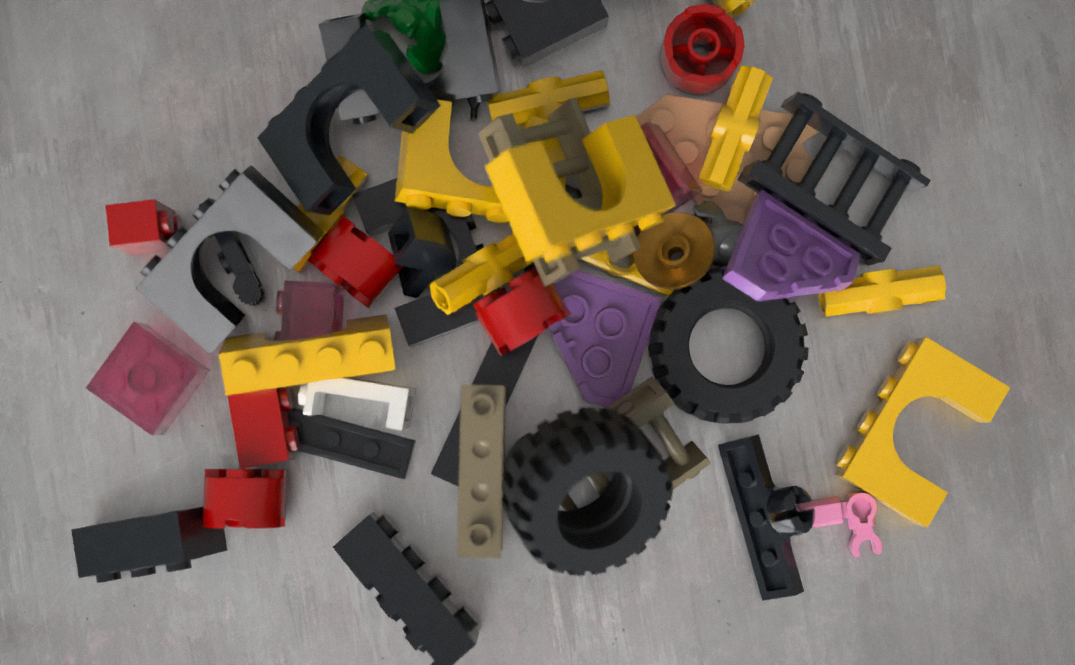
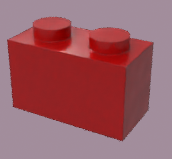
(141, 226)
(263, 426)

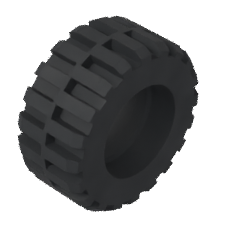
(714, 401)
(613, 523)

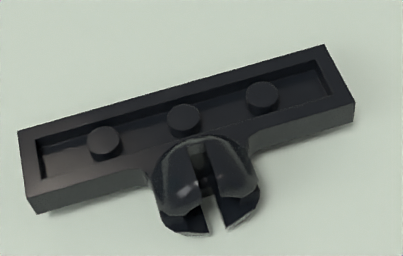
(766, 516)

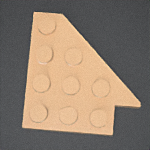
(689, 127)

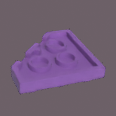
(787, 254)
(603, 334)

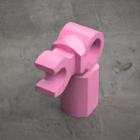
(860, 513)

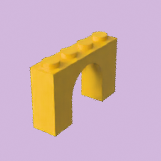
(431, 179)
(552, 222)
(257, 363)
(873, 461)

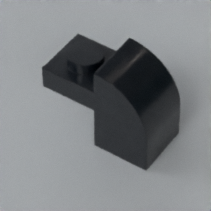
(423, 247)

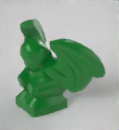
(417, 20)

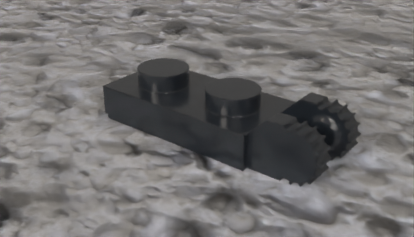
(236, 260)

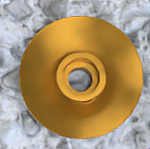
(675, 234)

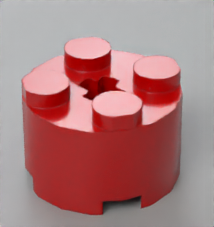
(704, 26)
(354, 261)
(521, 313)
(244, 498)

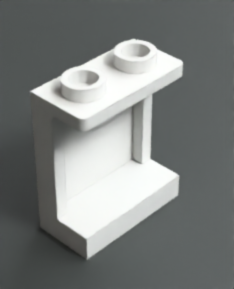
(400, 398)

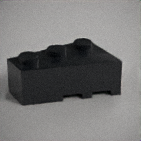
(145, 543)

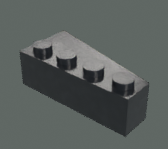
(408, 590)

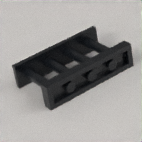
(801, 196)

